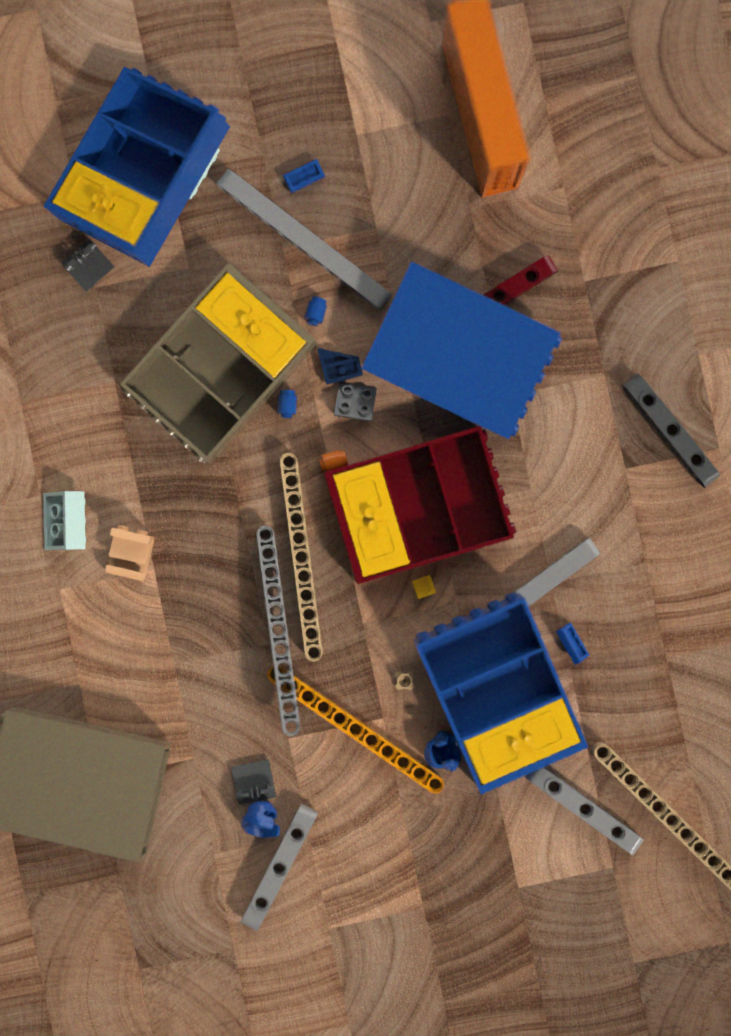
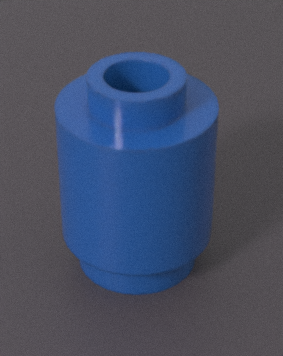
(315, 311)
(287, 403)

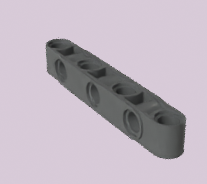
(681, 441)

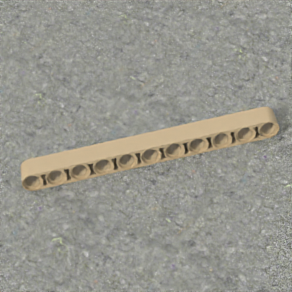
(296, 548)
(661, 814)

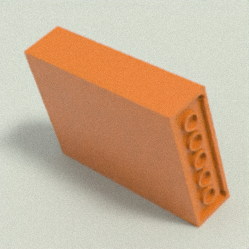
(484, 97)

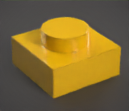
(424, 586)

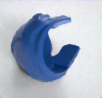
(443, 752)
(259, 820)

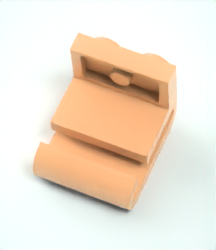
(129, 553)

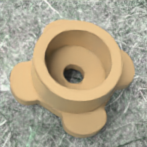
(407, 685)

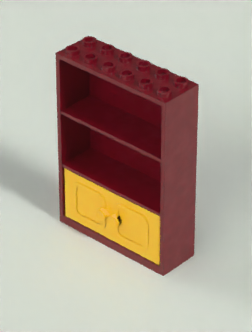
(420, 504)

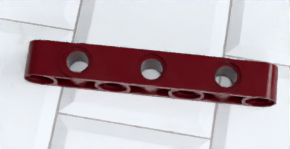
(518, 284)

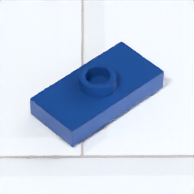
(304, 176)
(572, 643)

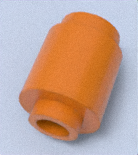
(333, 460)

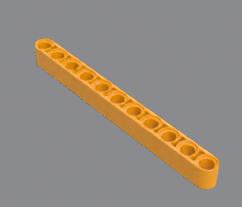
(365, 731)

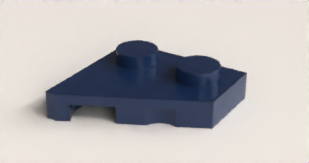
(339, 366)

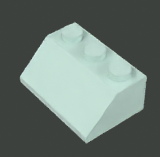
(64, 520)

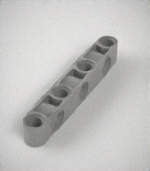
(594, 816)
(272, 878)

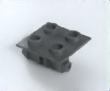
(87, 265)
(355, 402)
(253, 782)

